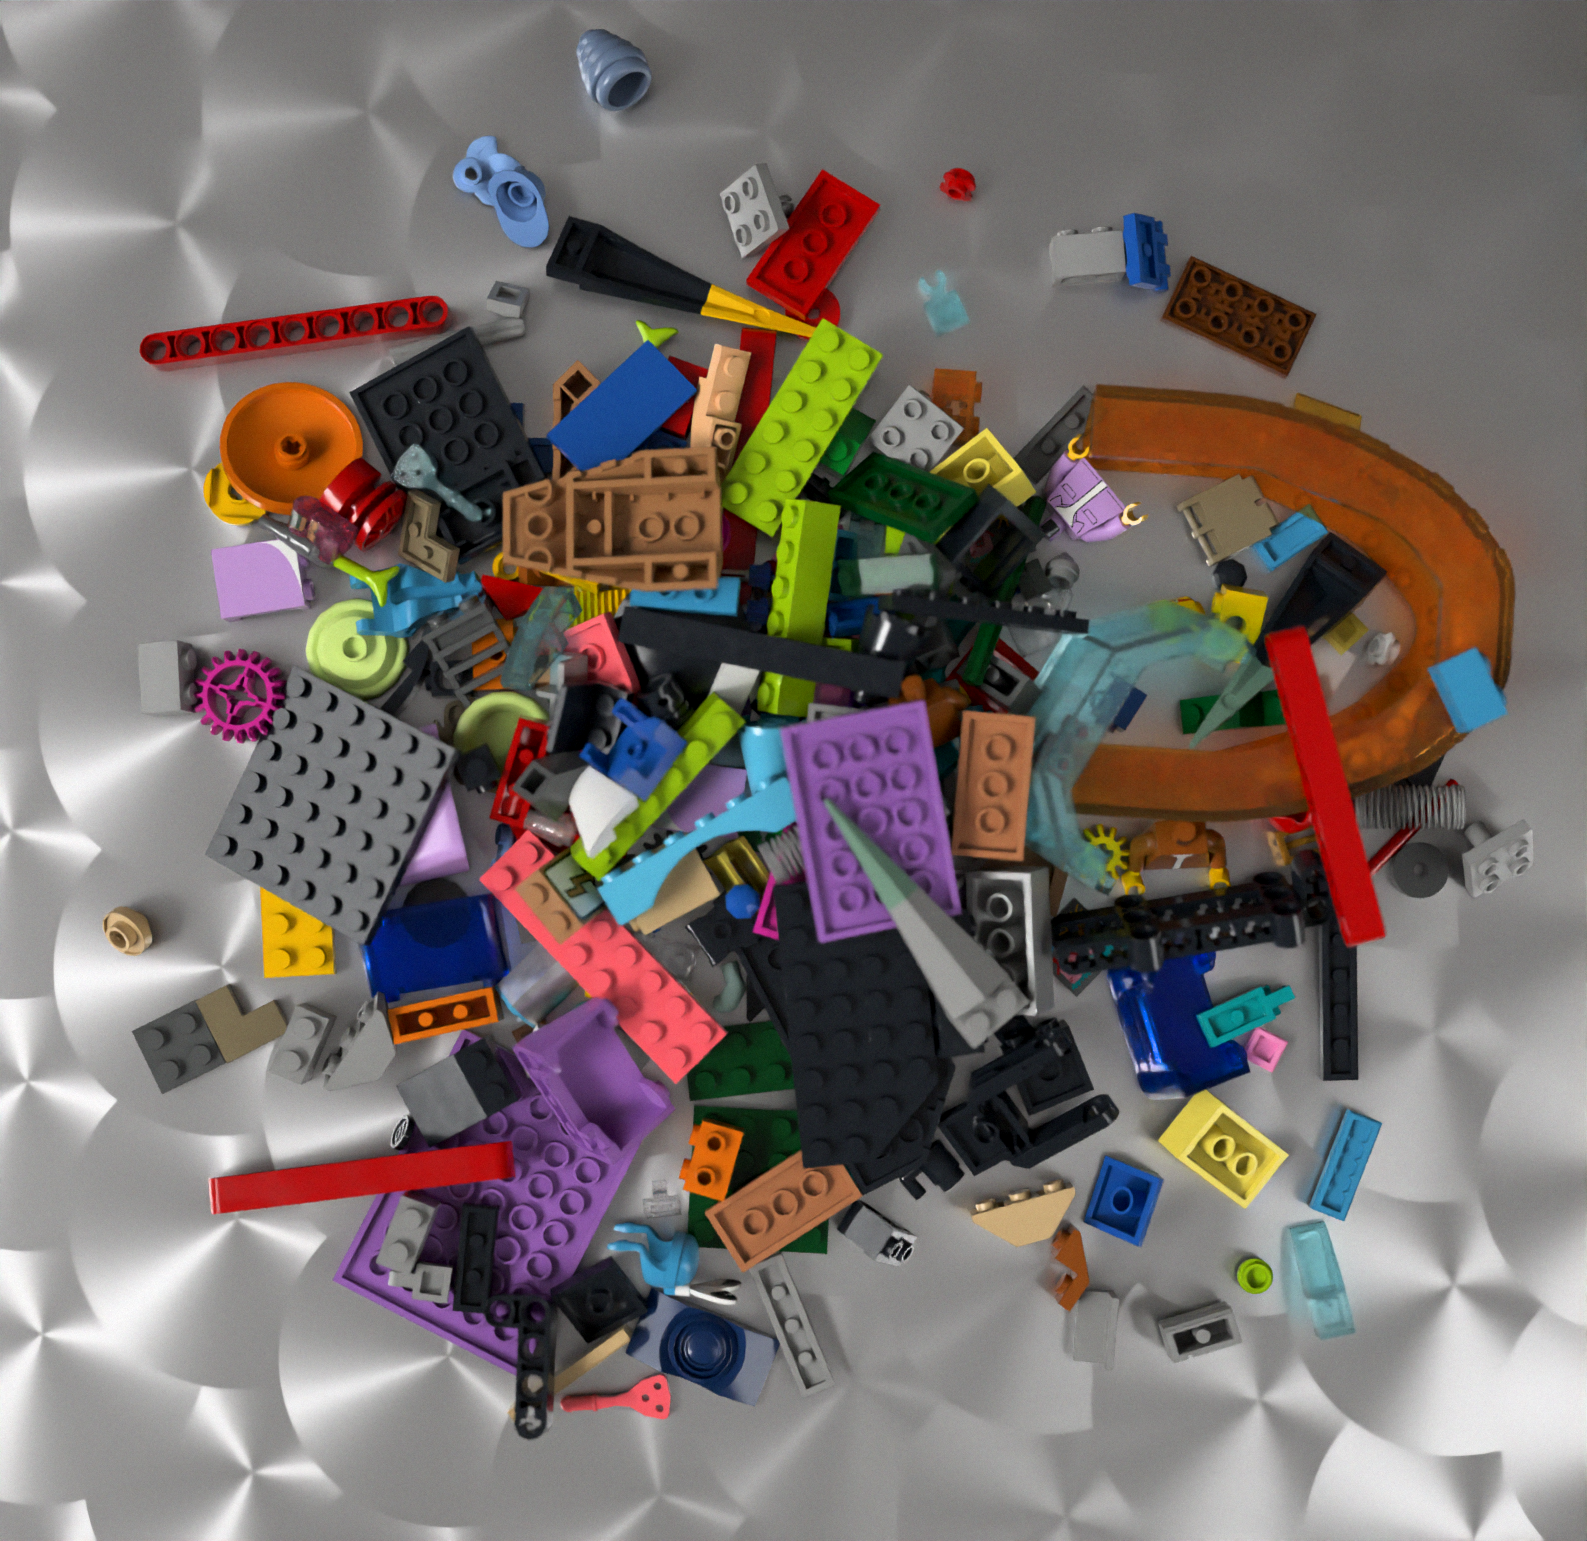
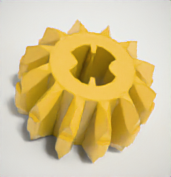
(1110, 845)

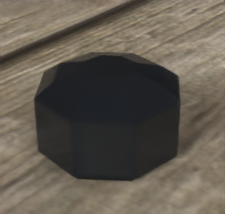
(1229, 573)

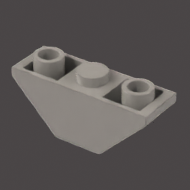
(363, 1049)

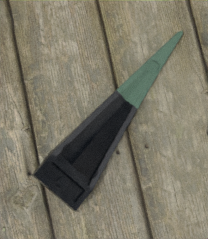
(1321, 596)

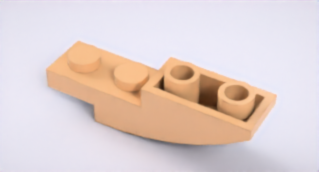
(718, 404)

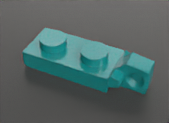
(1242, 1013)

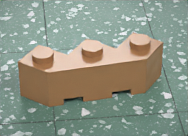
(567, 394)

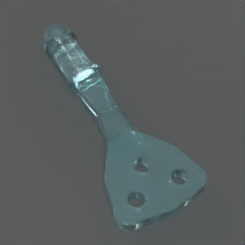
(429, 480)

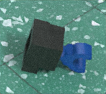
(1033, 581)

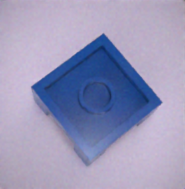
(639, 754)

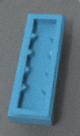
(708, 601)
(1345, 1165)

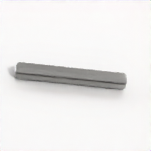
(486, 333)

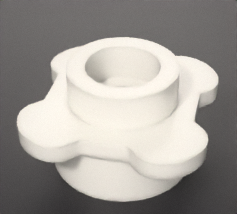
(1383, 649)

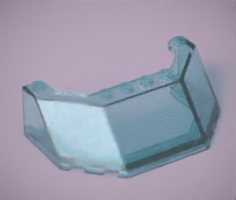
(1080, 698)

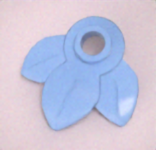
(485, 161)

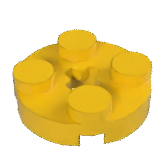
(224, 504)

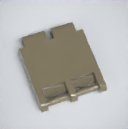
(1229, 518)

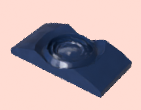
(703, 1347)

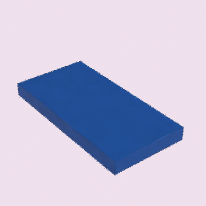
(622, 410)

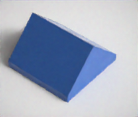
(1124, 1200)

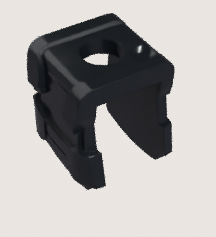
(721, 932)

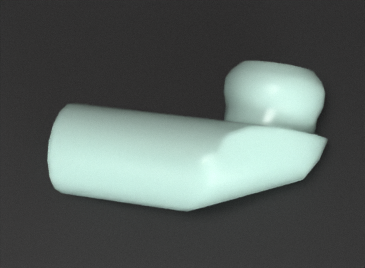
(733, 990)

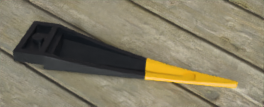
(618, 268)

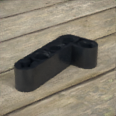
(527, 1363)

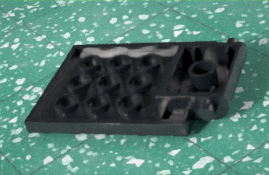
(464, 423)

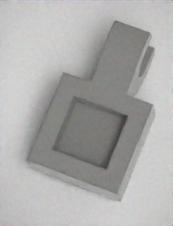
(429, 1281)

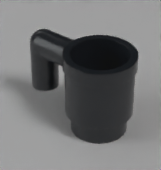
(940, 1169)

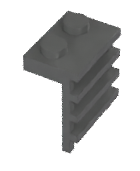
(459, 628)

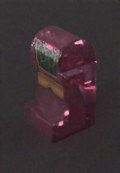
(321, 527)

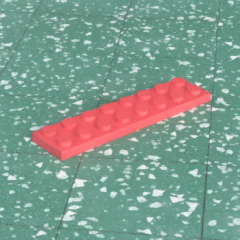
(615, 967)

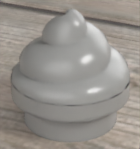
(1062, 571)

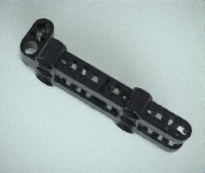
(1275, 906)

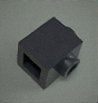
(478, 769)

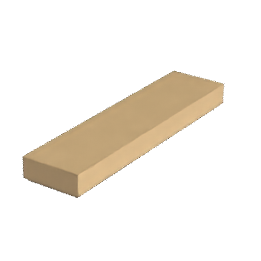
(584, 1362)

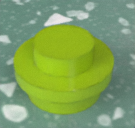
(1255, 1275)

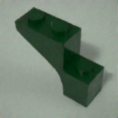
(1260, 711)

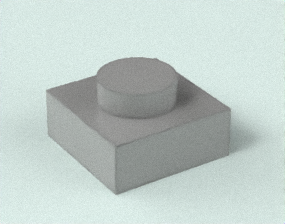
(507, 299)

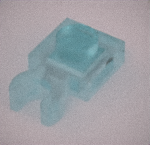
(944, 308)

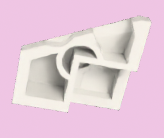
(598, 807)

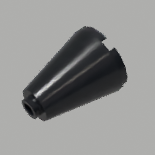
(891, 638)

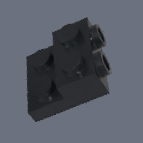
(1061, 1078)

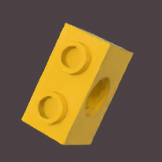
(1241, 602)

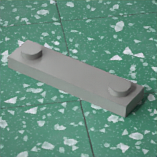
(792, 1325)

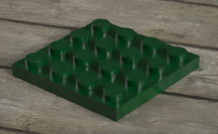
(767, 1140)

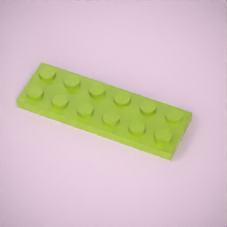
(798, 426)

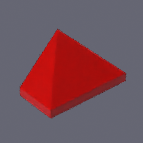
(509, 597)

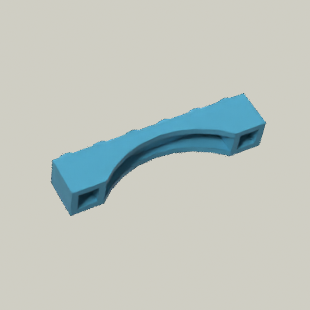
(636, 889)

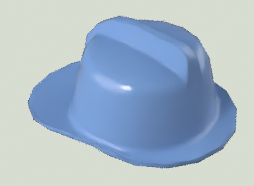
(520, 205)

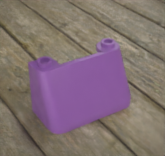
(593, 1081)

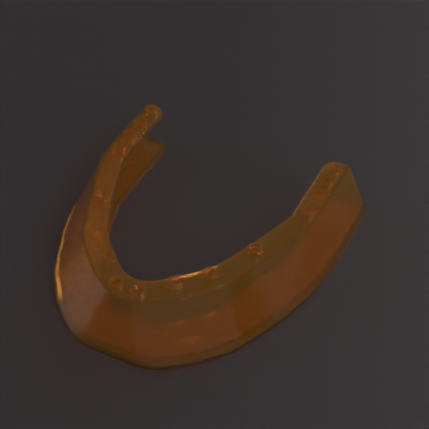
(1379, 501)

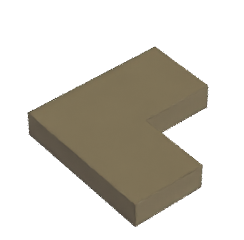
(419, 538)
(233, 1030)

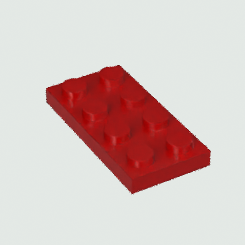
(815, 247)

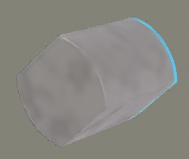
(535, 986)

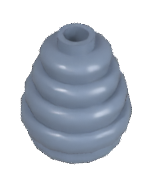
(612, 69)

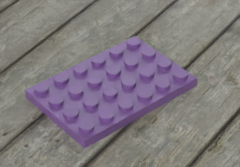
(886, 782)

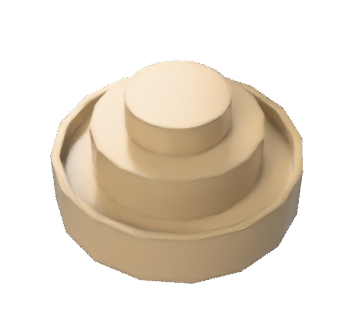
(127, 930)

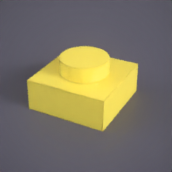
(1346, 634)

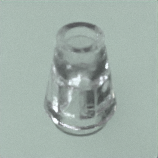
(558, 833)

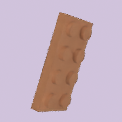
(992, 785)
(780, 1208)

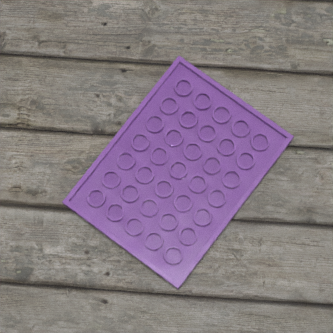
(541, 1229)

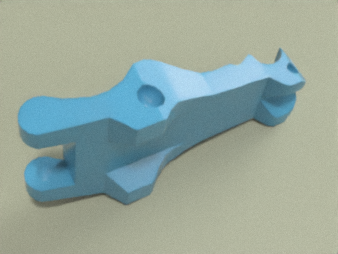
(413, 600)

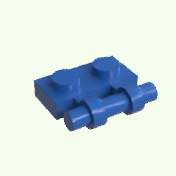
(1146, 252)

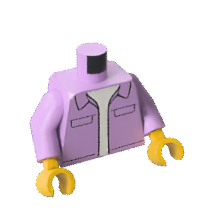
(1083, 501)

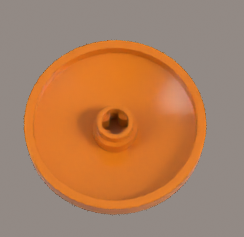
(287, 444)

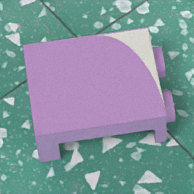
(260, 579)
(704, 794)

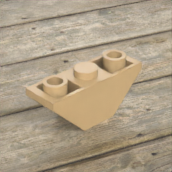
(1025, 1215)

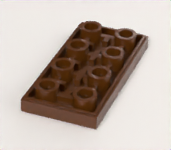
(1238, 317)

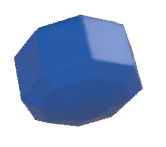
(742, 901)

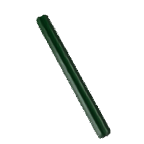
(989, 634)

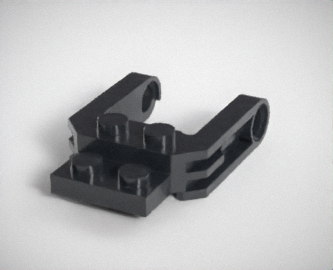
(993, 1128)

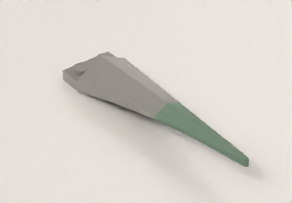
(962, 975)

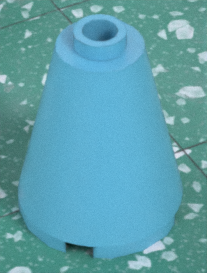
(763, 747)

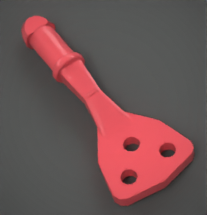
(631, 1398)

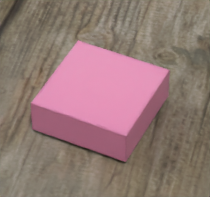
(1264, 1048)

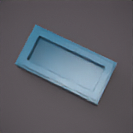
(1288, 540)

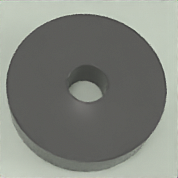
(1434, 865)

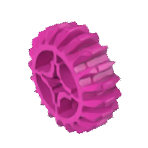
(212, 686)

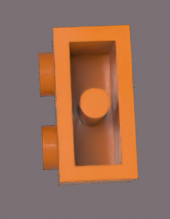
(712, 1158)

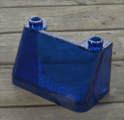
(437, 947)
(1163, 1028)

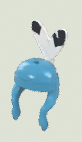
(674, 1264)

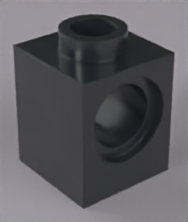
(434, 681)

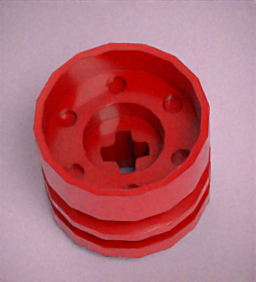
(364, 504)

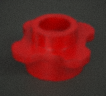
(958, 184)

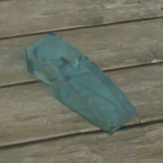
(540, 637)
(1322, 1281)

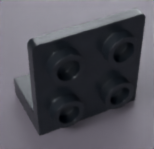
(586, 716)

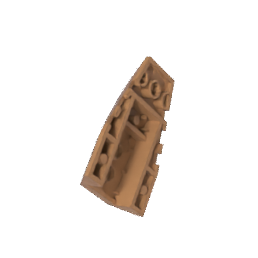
(624, 523)

